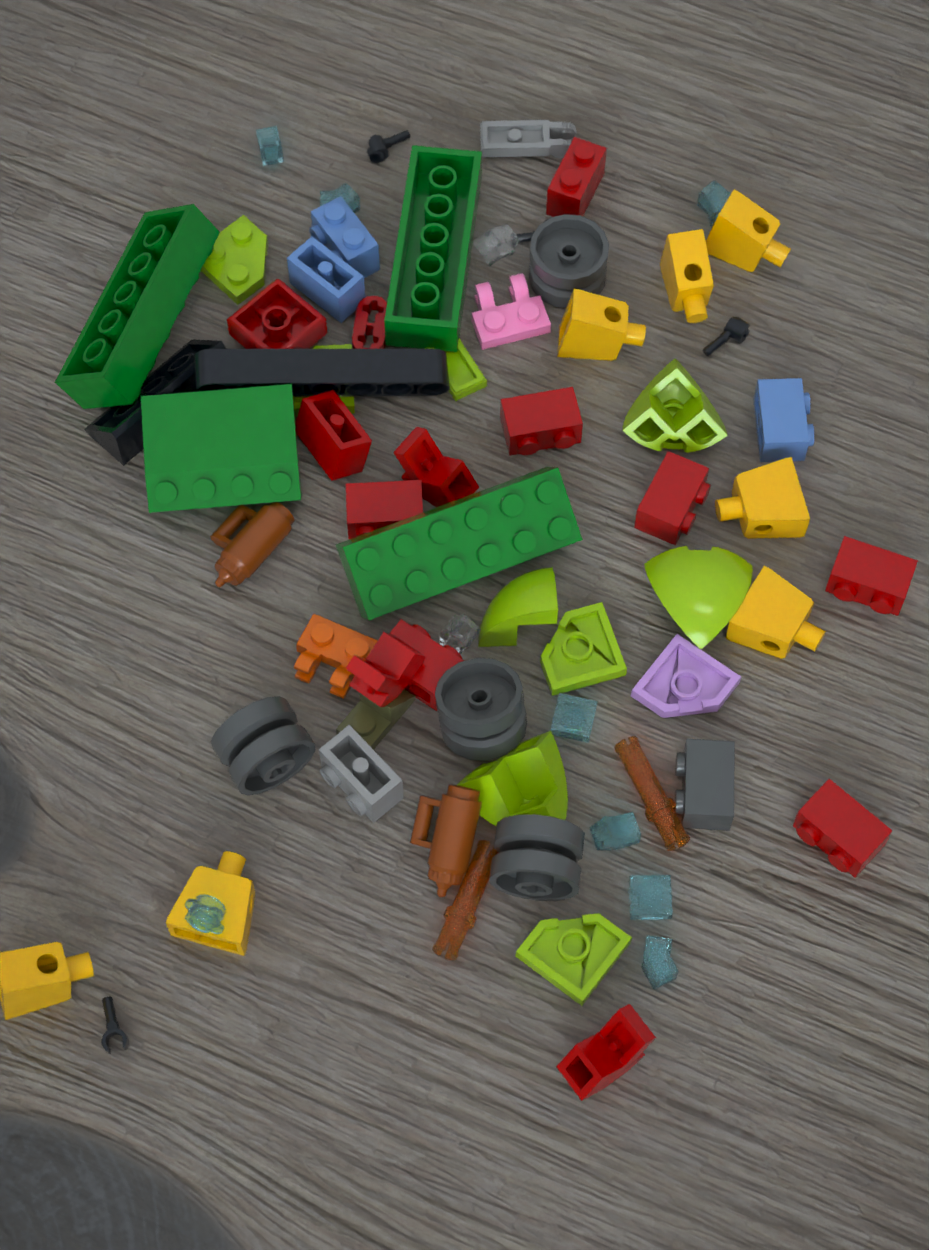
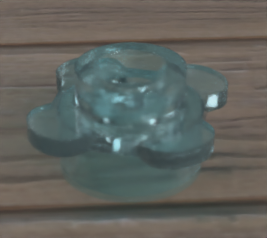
(205, 914)

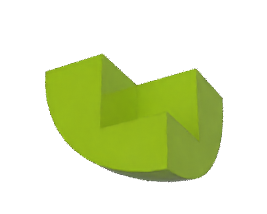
(674, 414)
(700, 588)
(523, 601)
(522, 782)

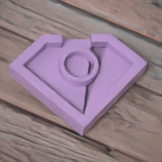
(685, 682)

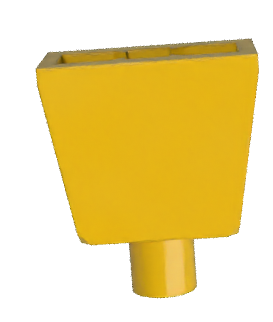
(745, 235)
(687, 274)
(596, 327)
(767, 502)
(774, 617)
(230, 889)
(39, 977)

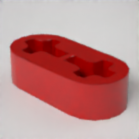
(363, 327)

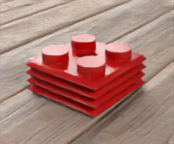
(277, 305)

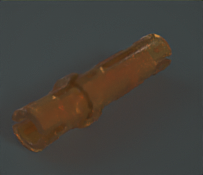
(658, 806)
(461, 914)

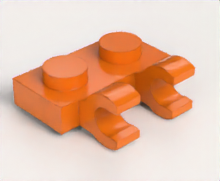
(334, 646)

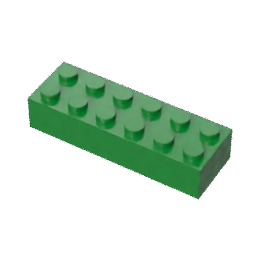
(433, 249)
(138, 307)
(459, 542)

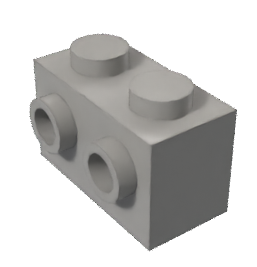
(361, 774)

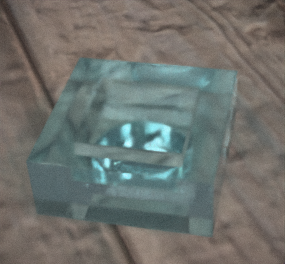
(574, 717)
(650, 897)

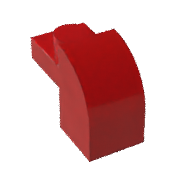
(441, 477)
(385, 670)
(606, 1054)

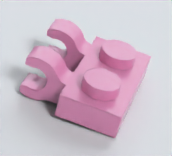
(511, 321)

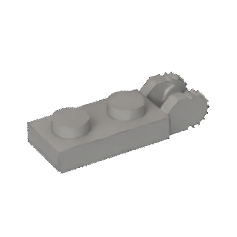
(525, 138)

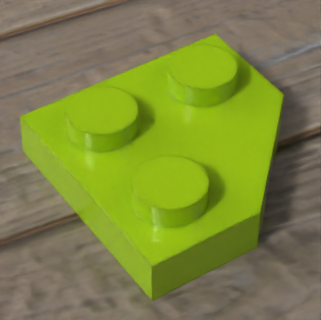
(238, 260)
(582, 651)
(574, 952)

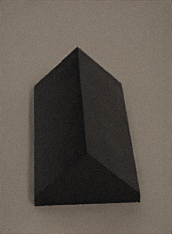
(120, 427)

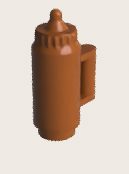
(252, 544)
(452, 834)

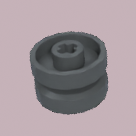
(566, 256)
(481, 709)
(263, 745)
(537, 857)

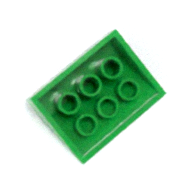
(220, 448)

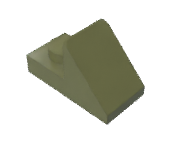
(374, 721)

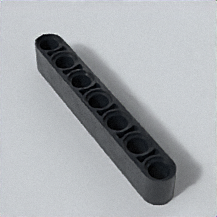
(323, 370)

